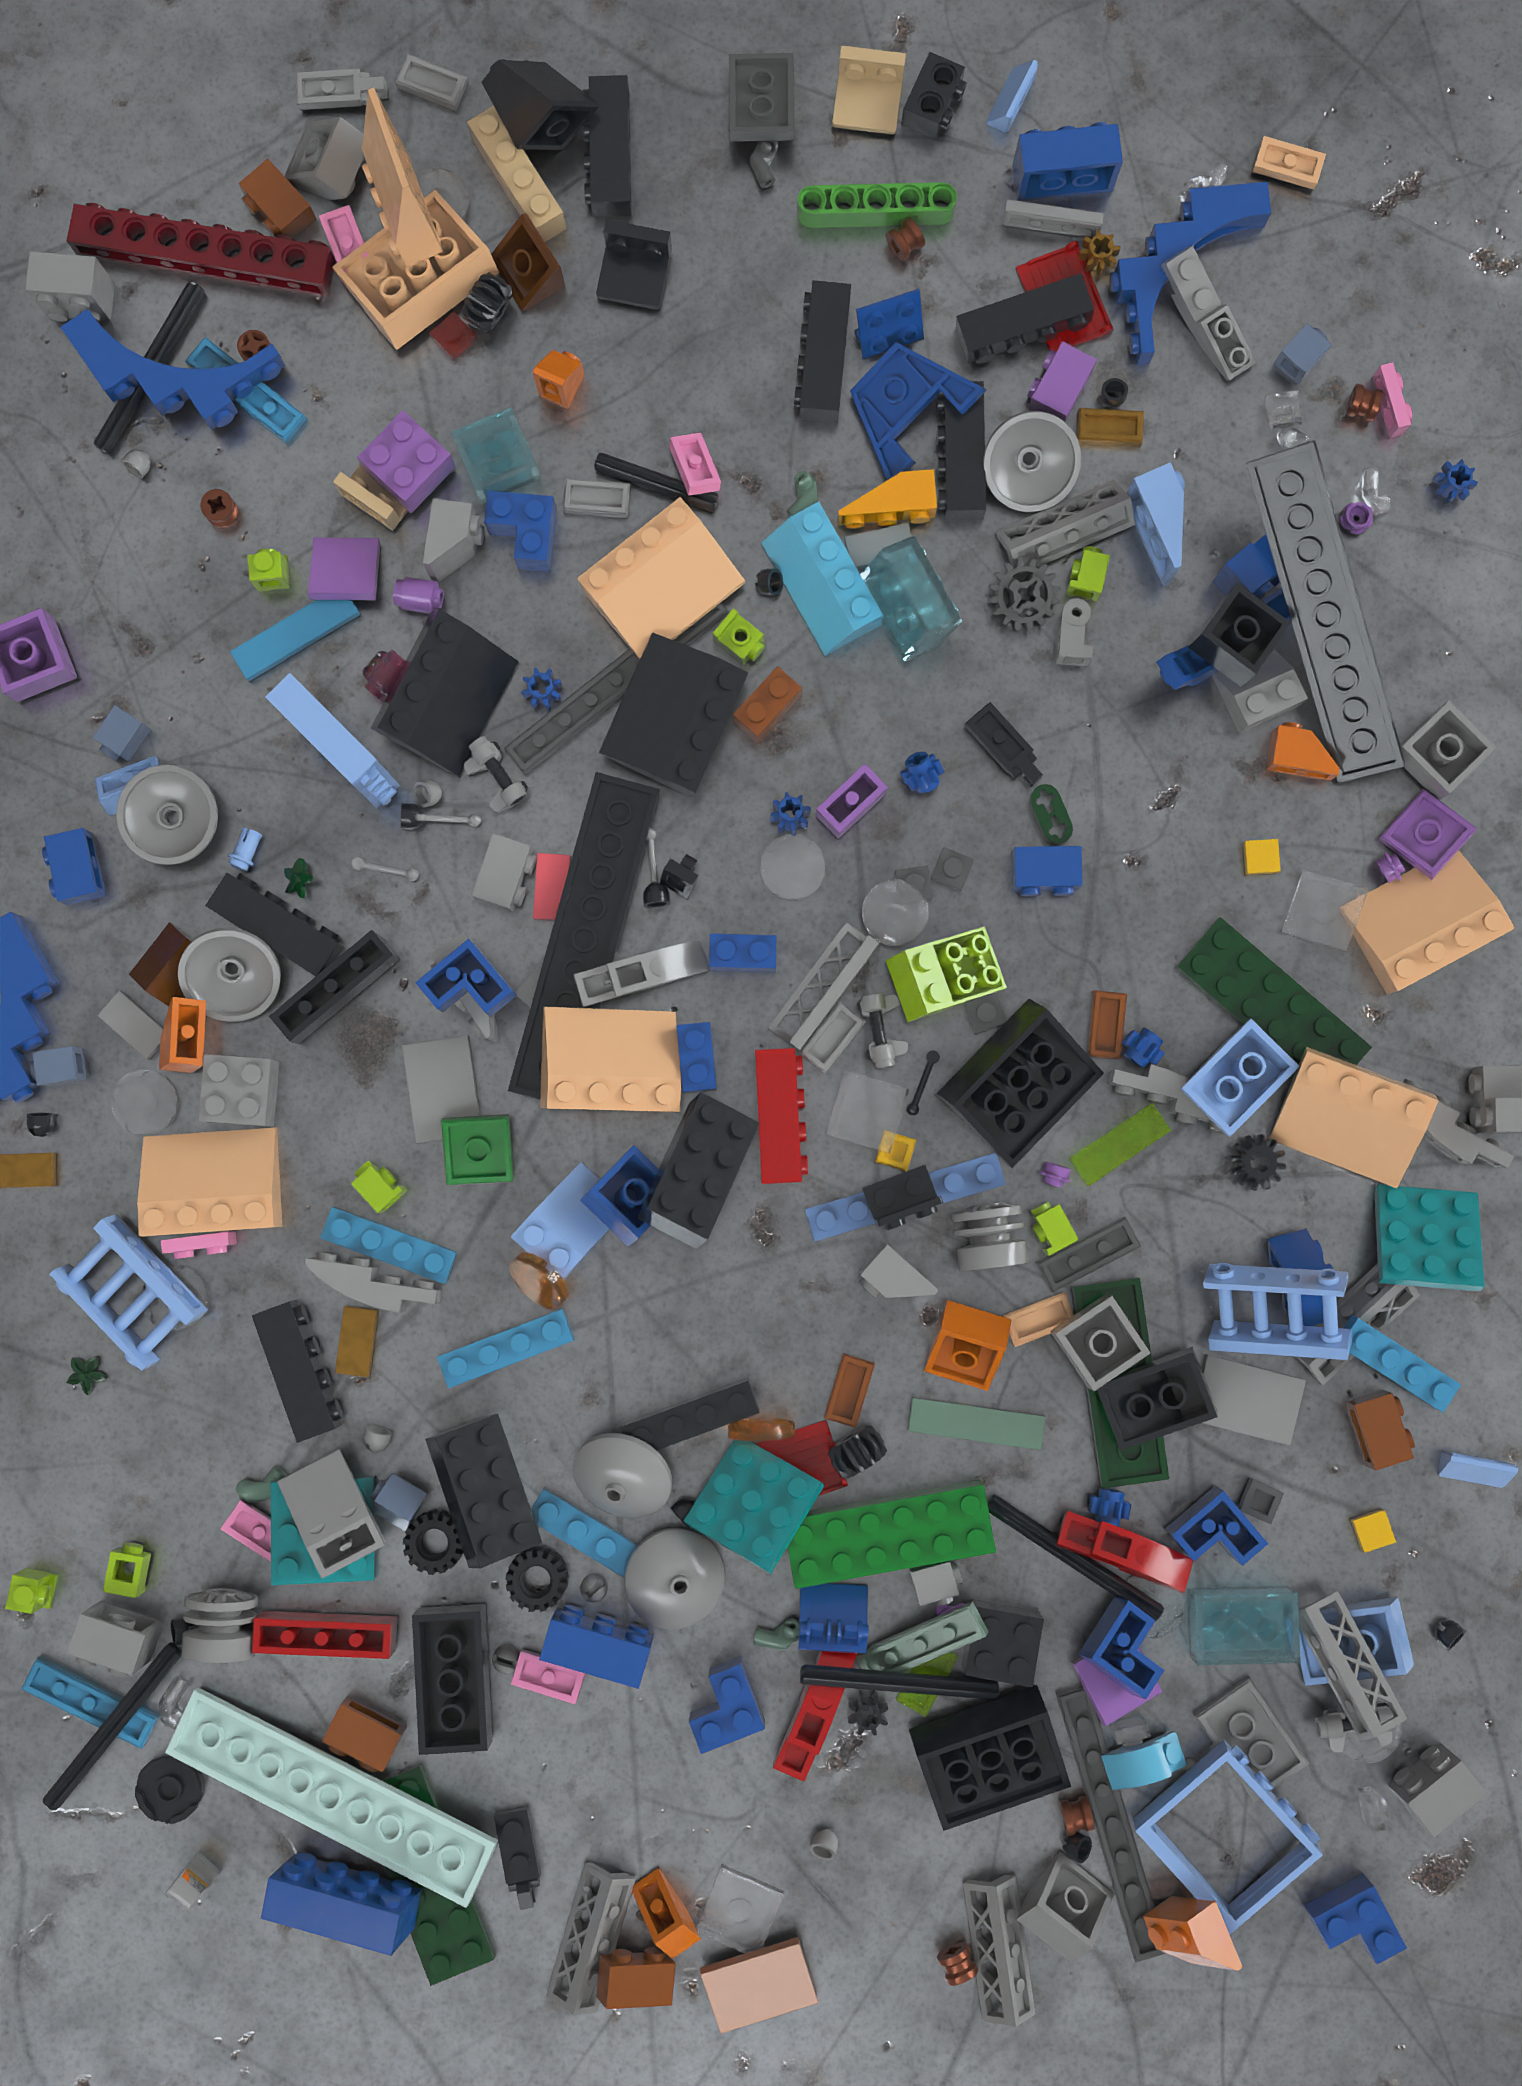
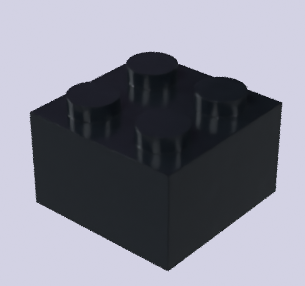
(1239, 635)
(1009, 1648)

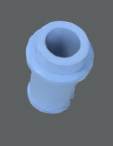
(244, 849)

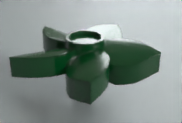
(298, 876)
(85, 1373)

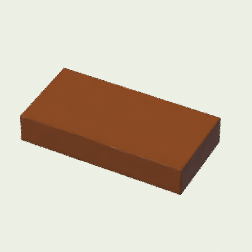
(1106, 1025)
(849, 1390)

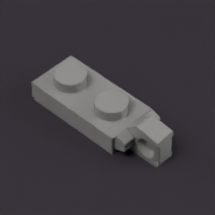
(336, 88)

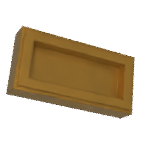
(1110, 427)
(27, 1170)
(356, 1341)

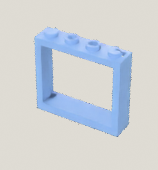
(333, 741)
(1267, 1885)

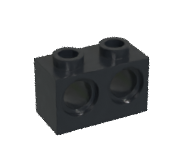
(929, 94)

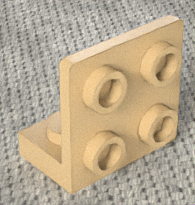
(868, 90)
(370, 497)

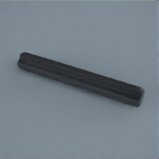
(653, 481)

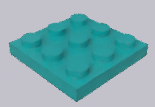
(1429, 1238)
(754, 1504)
(289, 1555)

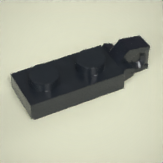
(1004, 743)
(518, 1853)

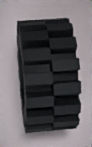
(416, 1551)
(531, 1599)

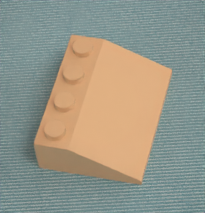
(396, 187)
(413, 297)
(661, 578)
(1427, 923)
(610, 1060)
(1353, 1117)
(209, 1182)

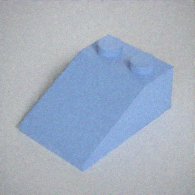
(1158, 516)
(1239, 1077)
(562, 1226)
(1383, 1631)

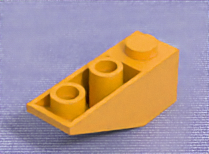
(902, 497)

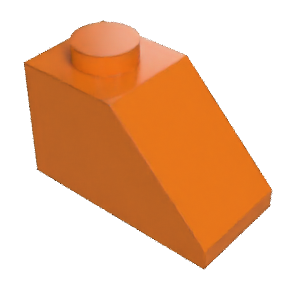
(558, 377)
(1299, 753)
(183, 1036)
(665, 1914)

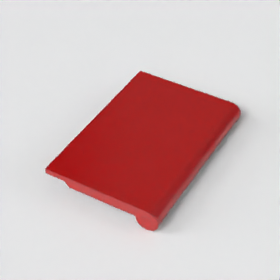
(1056, 267)
(809, 1453)

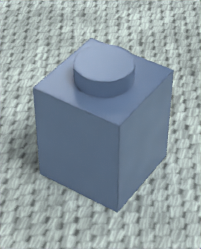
(1303, 353)
(120, 734)
(58, 1066)
(397, 1501)

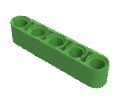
(863, 215)

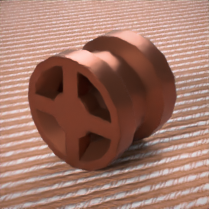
(905, 239)
(251, 343)
(1364, 402)
(223, 515)
(1077, 1815)
(957, 1964)

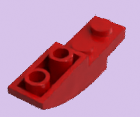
(1125, 1550)
(811, 1720)

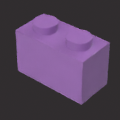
(1062, 382)
(851, 801)

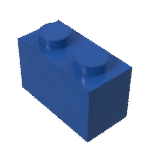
(73, 866)
(1046, 870)
(742, 953)
(696, 1057)

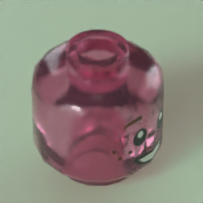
(382, 672)

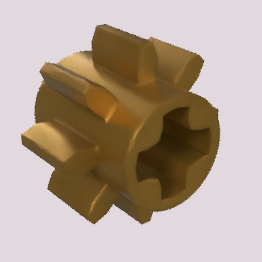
(1106, 258)

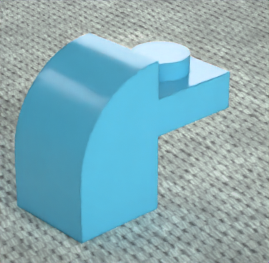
(1144, 1763)

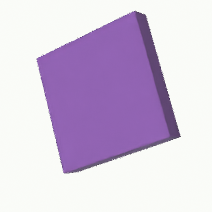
(344, 568)
(1427, 834)
(1107, 1696)

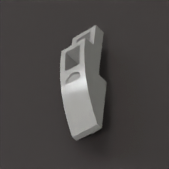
(1205, 315)
(641, 972)
(1160, 1086)
(1460, 1139)
(358, 1281)

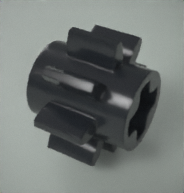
(871, 1722)

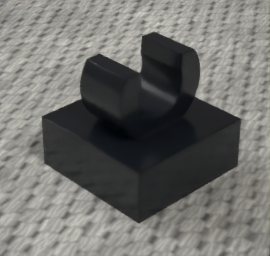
(680, 876)

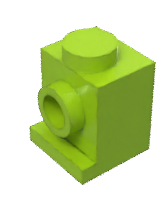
(269, 570)
(1088, 574)
(741, 651)
(377, 1186)
(1053, 1227)
(119, 1578)
(31, 1590)

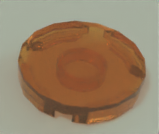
(537, 1282)
(761, 1430)

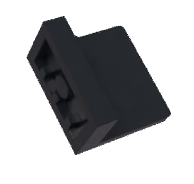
(634, 264)
(902, 1196)

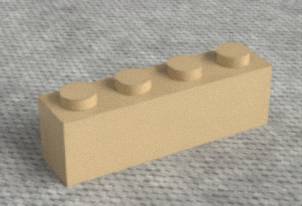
(516, 174)

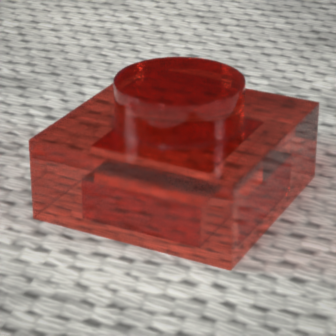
(453, 336)

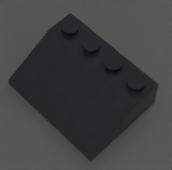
(445, 692)
(673, 713)
(1021, 1082)
(990, 1757)

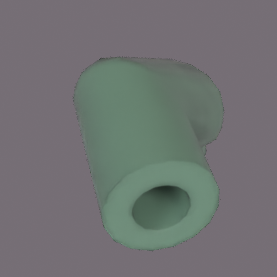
(806, 492)
(259, 1491)
(780, 1638)

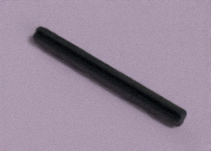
(157, 352)
(1079, 1562)
(899, 1682)
(112, 1726)

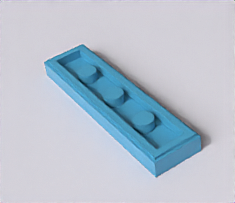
(261, 403)
(292, 635)
(85, 1699)

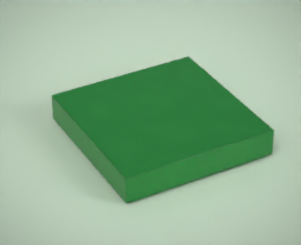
(477, 1149)

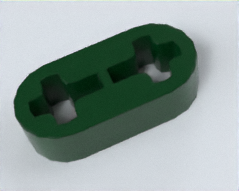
(1058, 811)

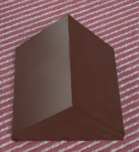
(527, 264)
(159, 965)

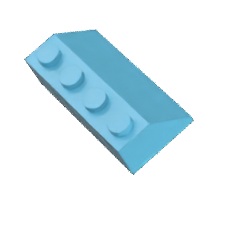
(822, 579)

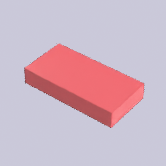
(549, 884)

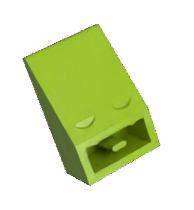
(945, 973)

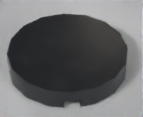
(169, 1789)

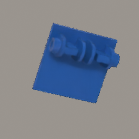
(889, 322)
(834, 1618)

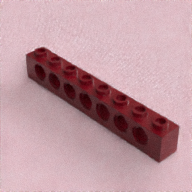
(92, 220)

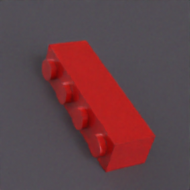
(779, 1116)
(324, 1634)

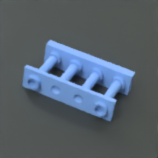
(159, 1283)
(1278, 1339)

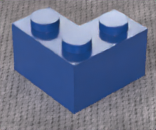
(528, 519)
(1251, 569)
(465, 972)
(1299, 1251)
(1215, 1520)
(1115, 1646)
(734, 1713)
(1352, 1911)

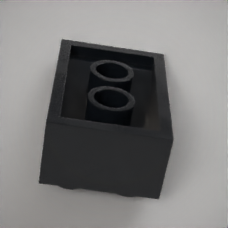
(1157, 1399)

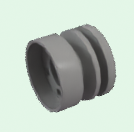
(990, 1237)
(219, 1632)

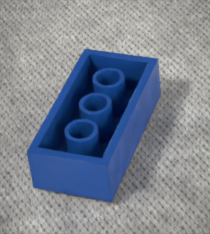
(341, 1903)

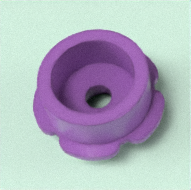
(1356, 509)
(1390, 867)
(1055, 1174)

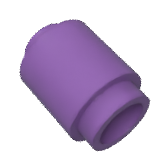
(418, 595)

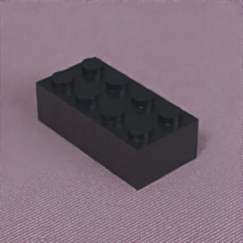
(698, 1170)
(483, 1491)
(452, 1679)

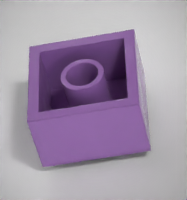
(406, 461)
(32, 656)

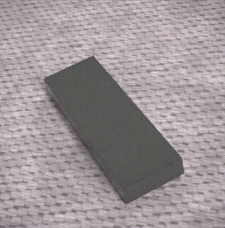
(1088, 1254)

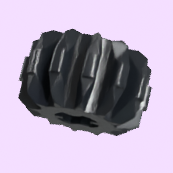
(487, 302)
(1244, 1159)
(857, 1452)

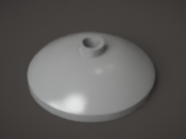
(1050, 472)
(145, 810)
(228, 992)
(622, 1475)
(663, 1561)

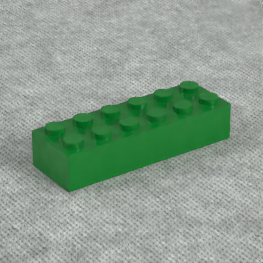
(891, 1534)

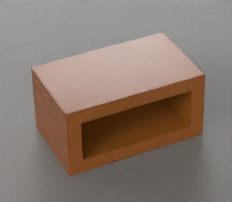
(276, 201)
(767, 705)
(1381, 1429)
(363, 1735)
(635, 1979)

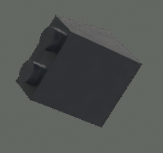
(537, 104)

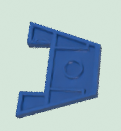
(897, 392)

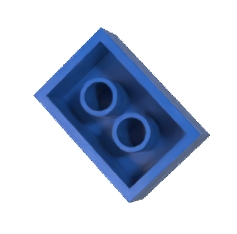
(1067, 162)
(597, 1646)

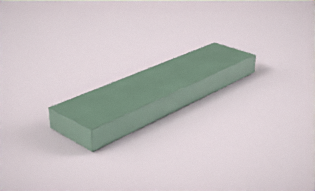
(976, 1423)
(925, 1641)

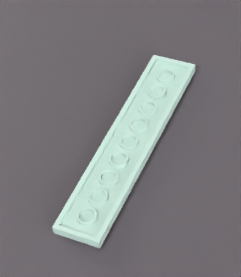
(332, 1797)

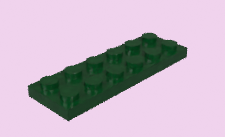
(1257, 989)
(1143, 1461)
(445, 1933)

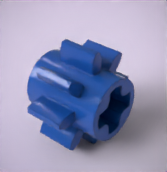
(1455, 481)
(533, 688)
(922, 772)
(790, 804)
(1143, 1048)
(1109, 1506)

